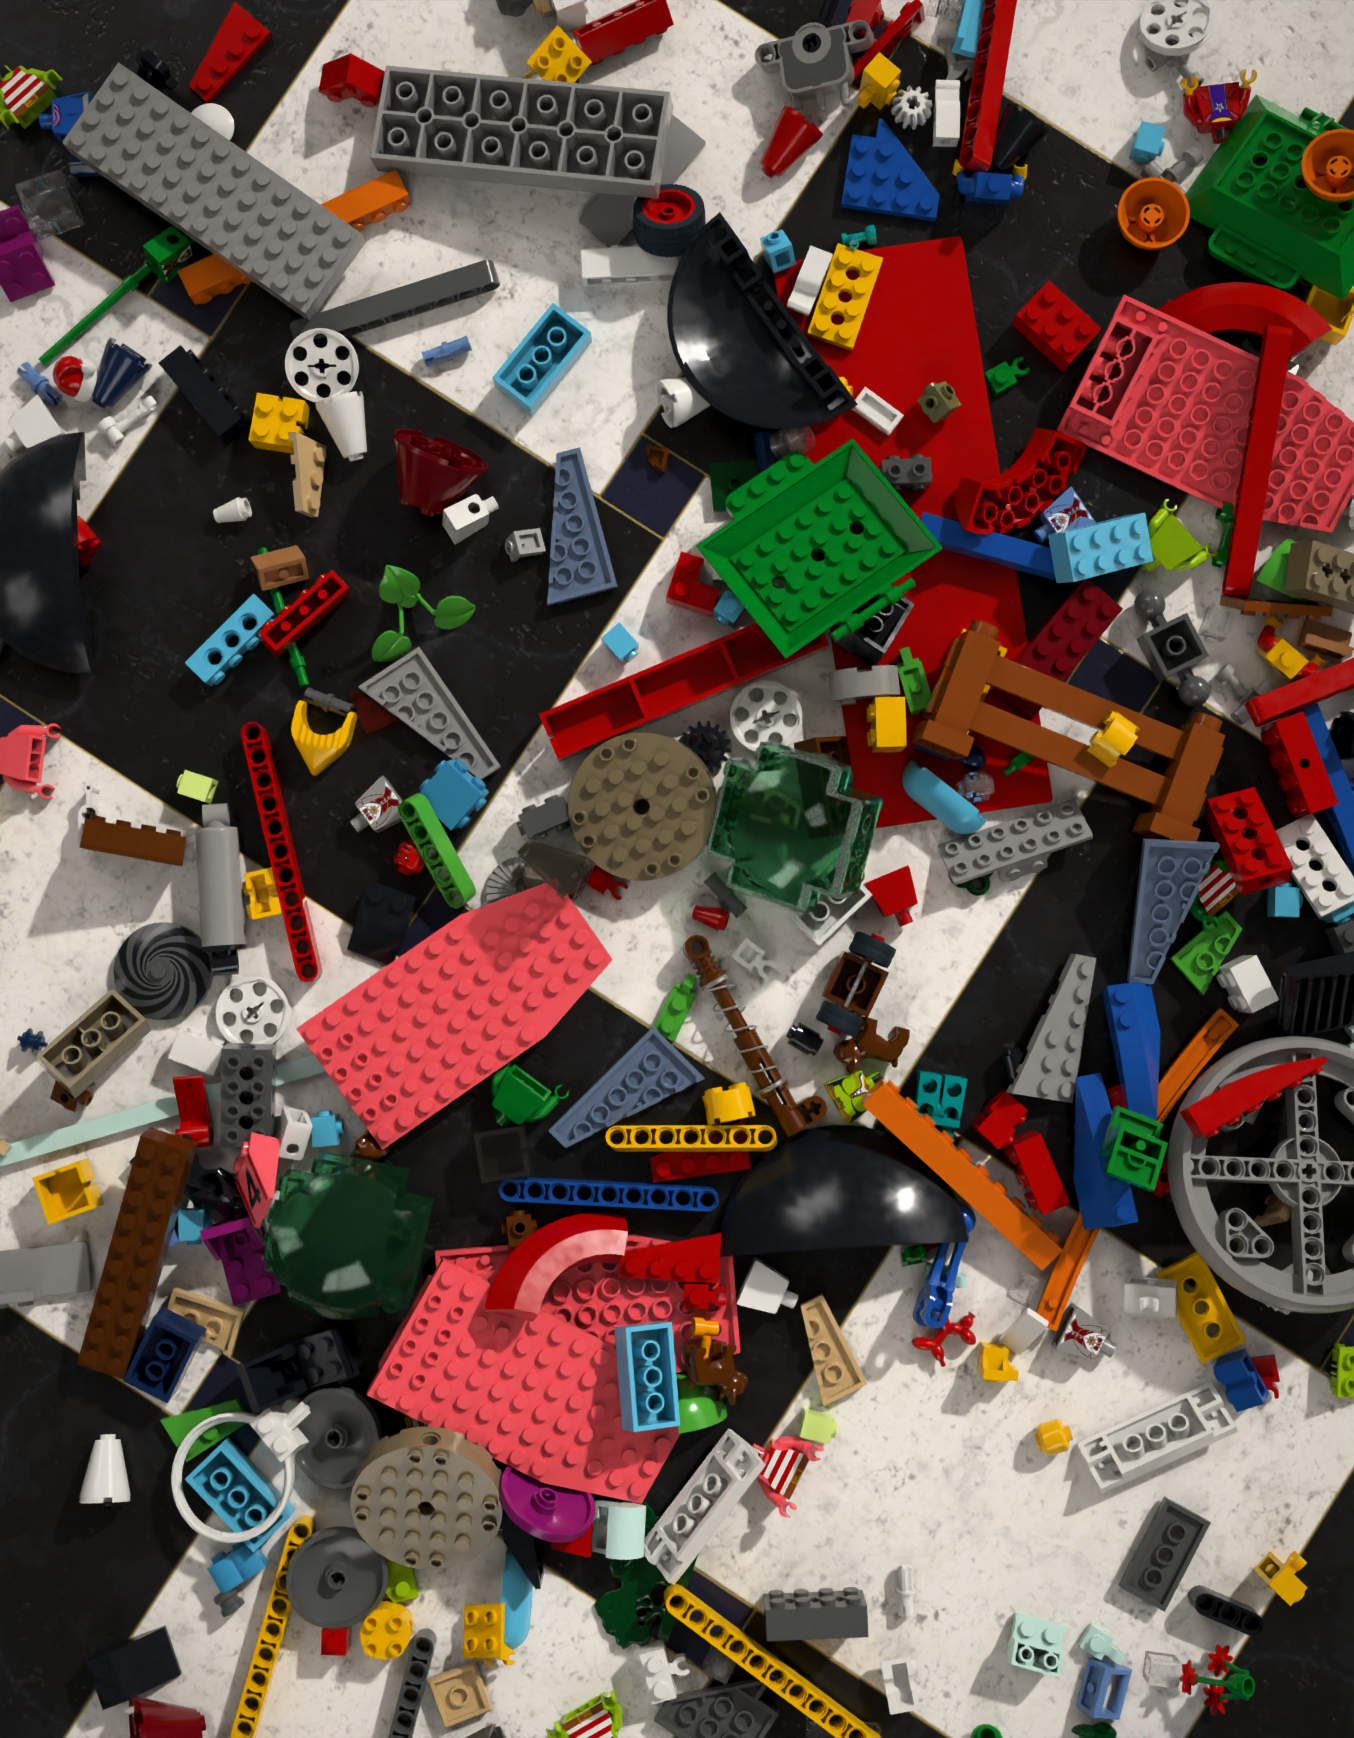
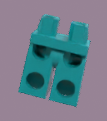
(948, 1108)

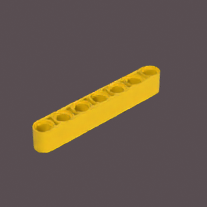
(681, 1131)

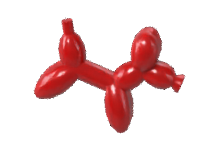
(934, 1344)

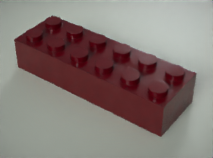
(1063, 640)

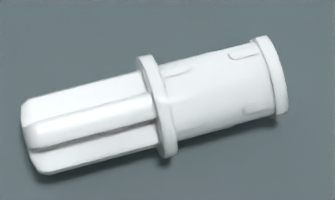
(905, 1590)

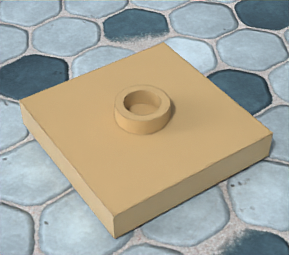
(460, 1694)

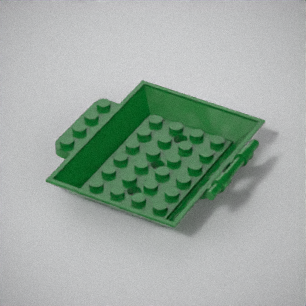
(1259, 213)
(808, 510)

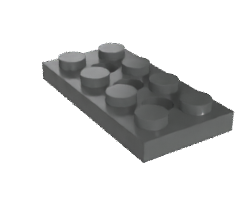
(1171, 1569)

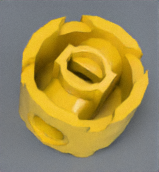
(728, 1105)
(386, 1630)

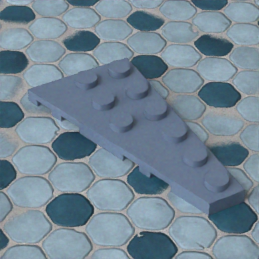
(578, 547)
(1165, 893)
(636, 1081)

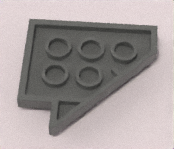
(719, 1712)

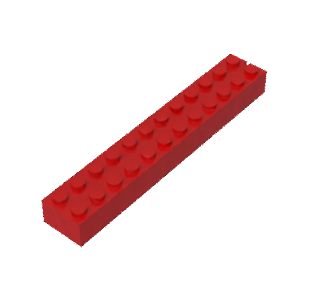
(667, 689)

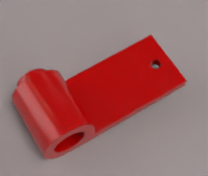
(194, 1110)

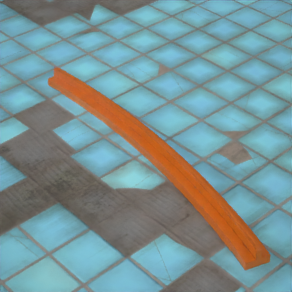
(1170, 1089)

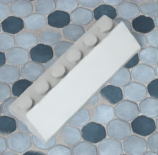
(1156, 1437)
(702, 1505)

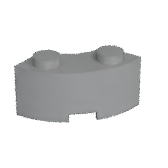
(855, 684)

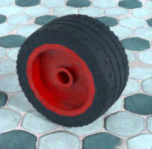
(670, 222)

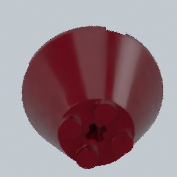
(433, 471)
(164, 1720)

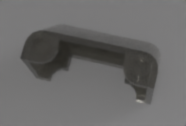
(561, 869)

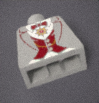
(378, 807)
(1082, 1335)

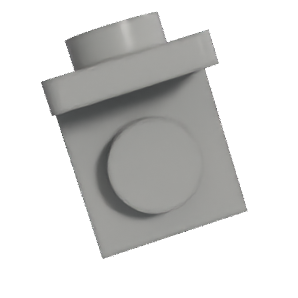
(524, 544)

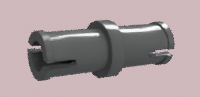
(328, 702)
(725, 895)

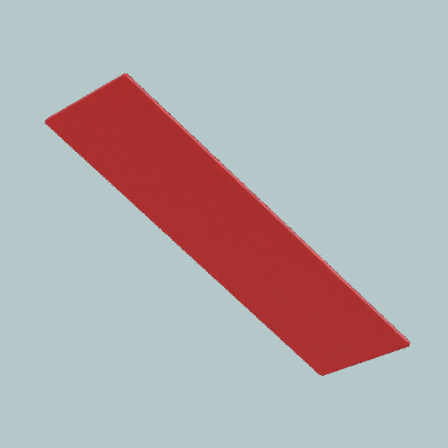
(913, 335)

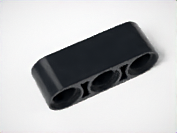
(1234, 1618)

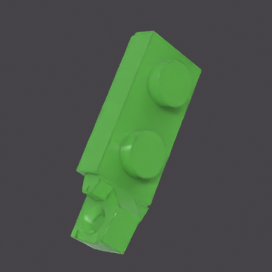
(914, 682)
(676, 1008)

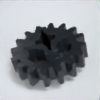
(716, 744)

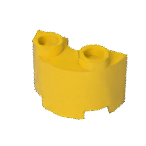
(1114, 739)
(263, 894)

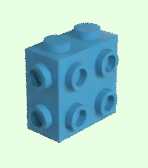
(454, 793)

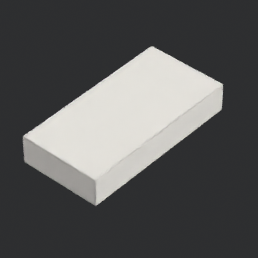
(877, 411)
(1023, 1331)

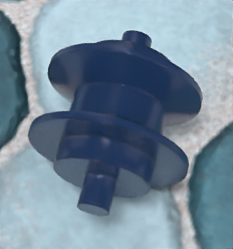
(32, 1041)

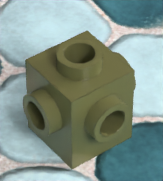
(938, 401)

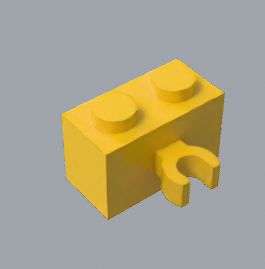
(879, 83)
(1281, 1576)

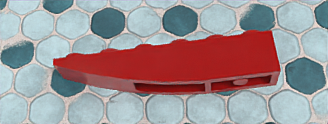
(1245, 1095)

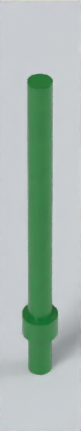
(129, 283)
(297, 662)

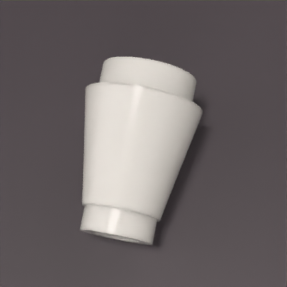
(233, 511)

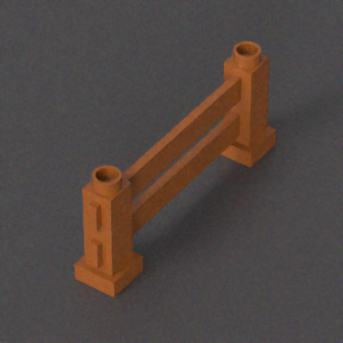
(956, 709)

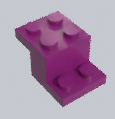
(21, 257)

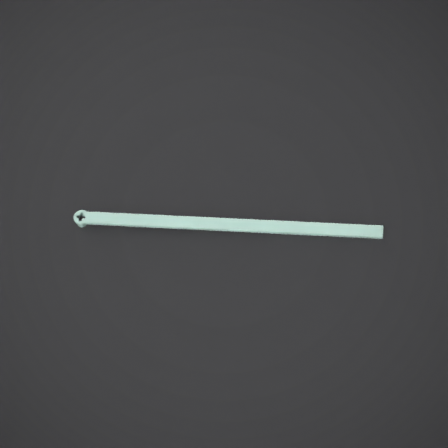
(138, 1116)

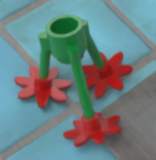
(1239, 1684)

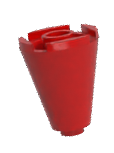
(788, 142)

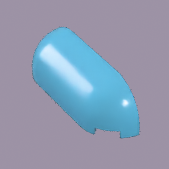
(941, 800)
(517, 1596)

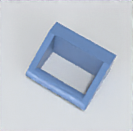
(1095, 1688)

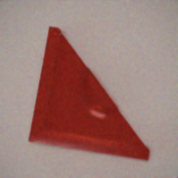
(372, 714)

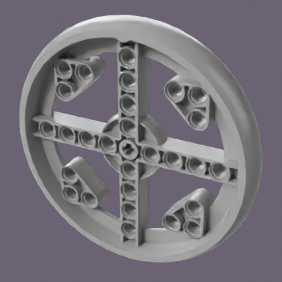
(1213, 1233)

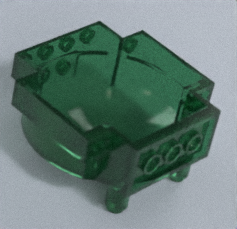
(793, 827)
(347, 1237)

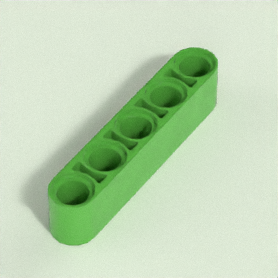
(436, 850)

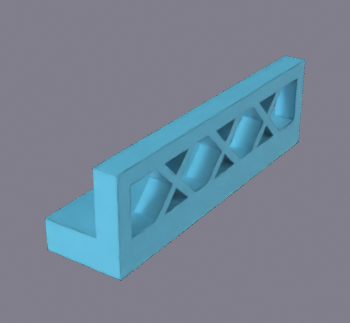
(968, 28)

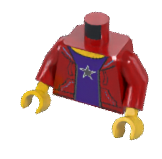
(1217, 106)

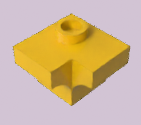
(994, 1363)

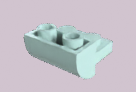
(619, 1529)
(1036, 1645)

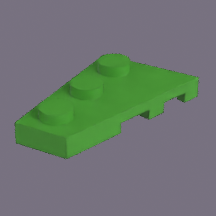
(1204, 953)
(180, 1425)

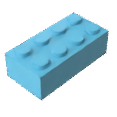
(542, 359)
(1100, 548)
(647, 1376)
(238, 1491)

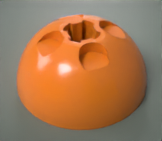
(1330, 165)
(1160, 205)

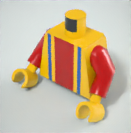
(1283, 655)

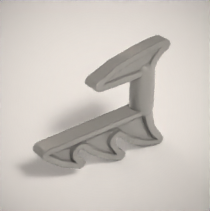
(955, 68)

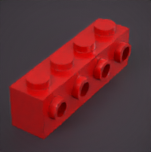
(623, 28)
(303, 613)

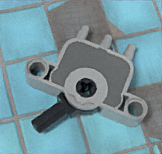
(825, 67)

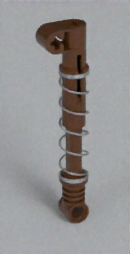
(751, 1046)

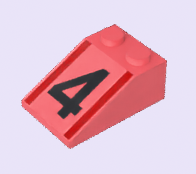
(257, 1174)

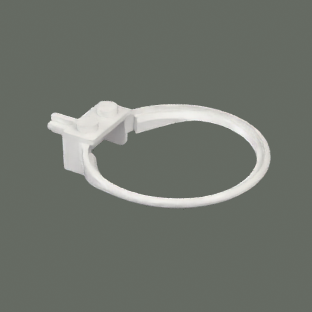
(279, 1434)

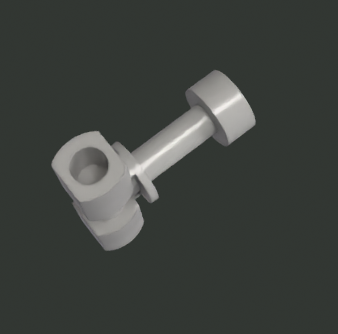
(1155, 61)
(1191, 157)
(1241, 715)

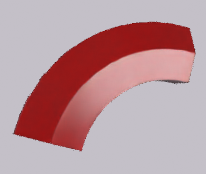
(1247, 310)
(1022, 489)
(549, 1254)

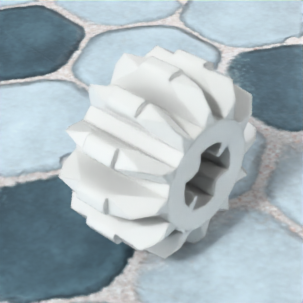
(911, 116)

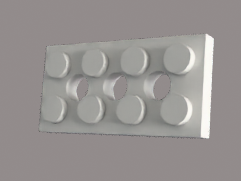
(1332, 866)

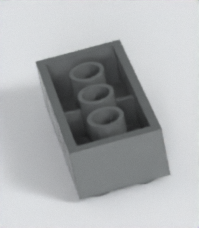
(815, 1614)

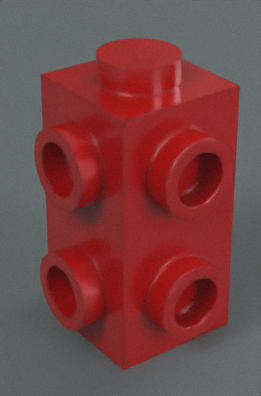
(868, 11)

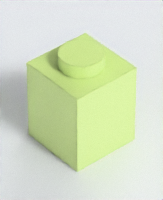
(196, 786)
(817, 1426)

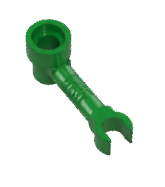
(1226, 516)

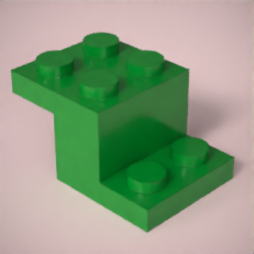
(1133, 1148)

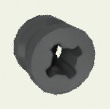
(229, 1602)

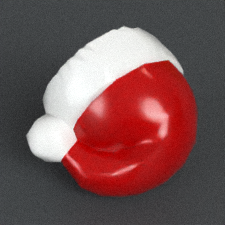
(75, 377)

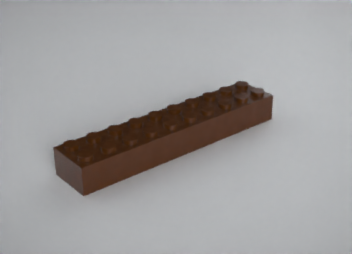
(137, 1252)

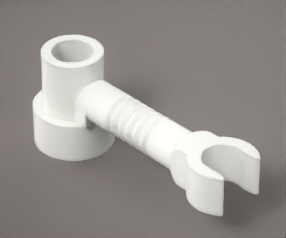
(113, 431)

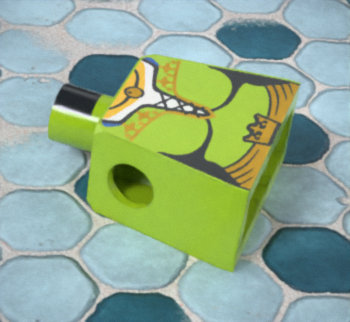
(847, 1093)

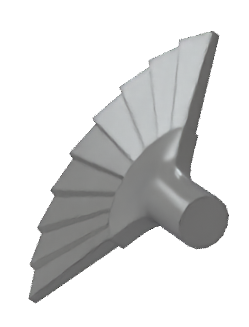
(500, 878)

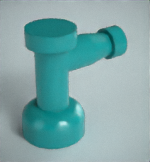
(854, 239)

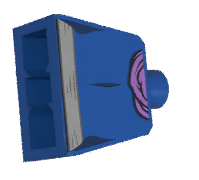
(65, 114)

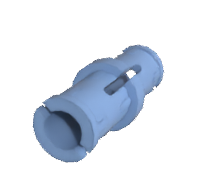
(446, 351)
(39, 384)

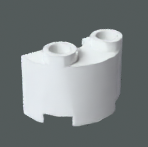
(900, 1685)

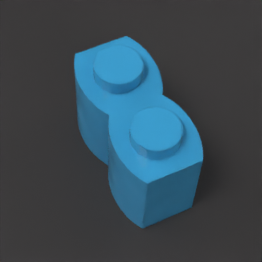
(236, 1566)

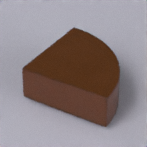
(657, 457)

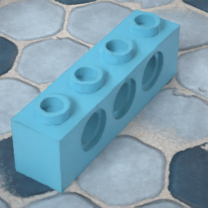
(218, 643)

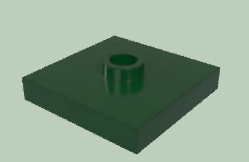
(727, 478)

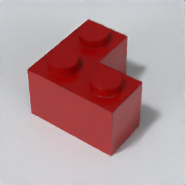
(353, 78)
(687, 591)
(999, 1118)

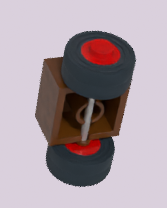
(855, 983)

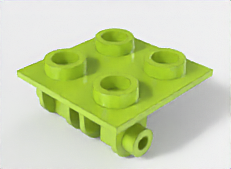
(1343, 1378)

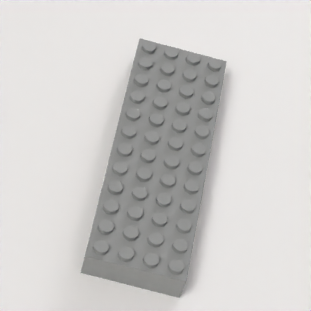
(522, 131)
(214, 191)

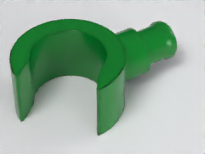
(1018, 763)

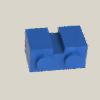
(1241, 1379)

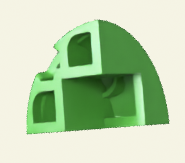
(1275, 569)
(698, 1405)

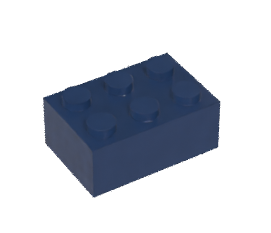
(164, 1354)

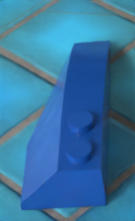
(1135, 1044)
(1100, 1197)

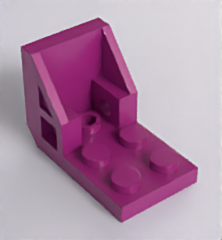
(241, 1253)

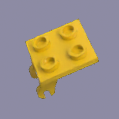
(557, 59)
(486, 1634)

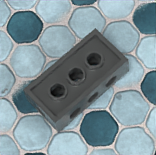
(262, 1085)

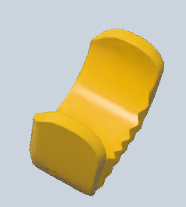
(317, 749)

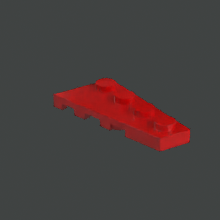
(894, 30)
(229, 53)
(681, 1165)
(681, 1260)

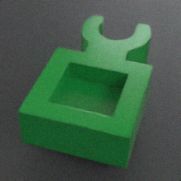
(1003, 377)
(913, 1255)

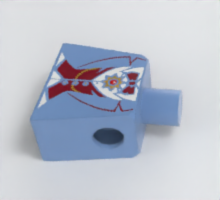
(1062, 515)

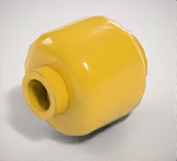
(1053, 1437)

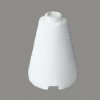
(678, 400)
(346, 423)
(106, 1473)

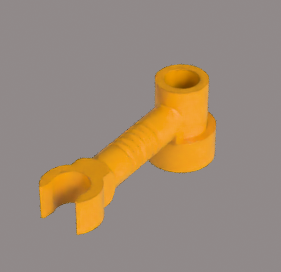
(705, 1330)

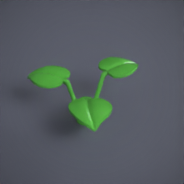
(402, 588)

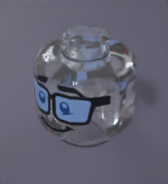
(976, 786)

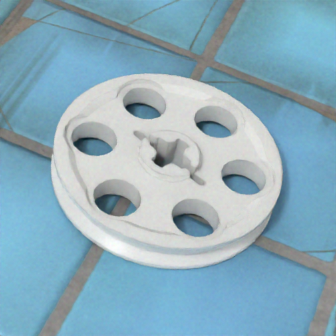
(1177, 31)
(313, 357)
(768, 705)
(251, 1000)

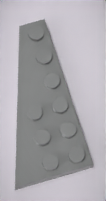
(425, 704)
(1058, 1038)

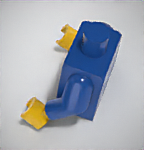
(990, 187)

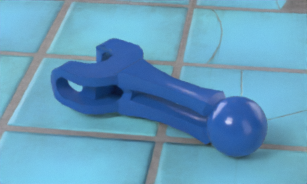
(936, 1295)

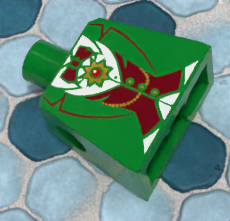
(168, 253)

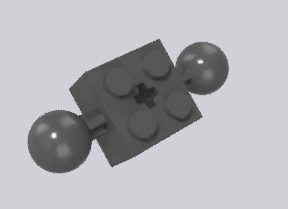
(1178, 632)

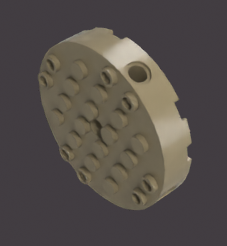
(607, 798)
(427, 1498)

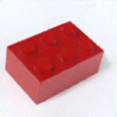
(1056, 326)
(1036, 1173)

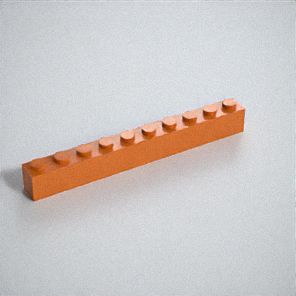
(356, 207)
(962, 1174)

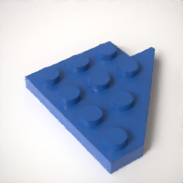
(886, 178)

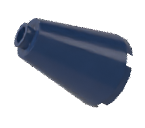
(117, 373)

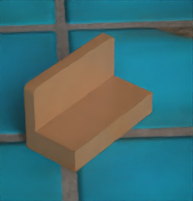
(280, 567)
(1325, 639)

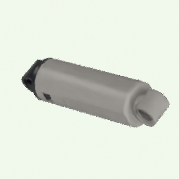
(220, 889)

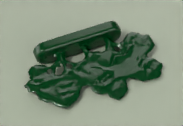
(638, 1580)

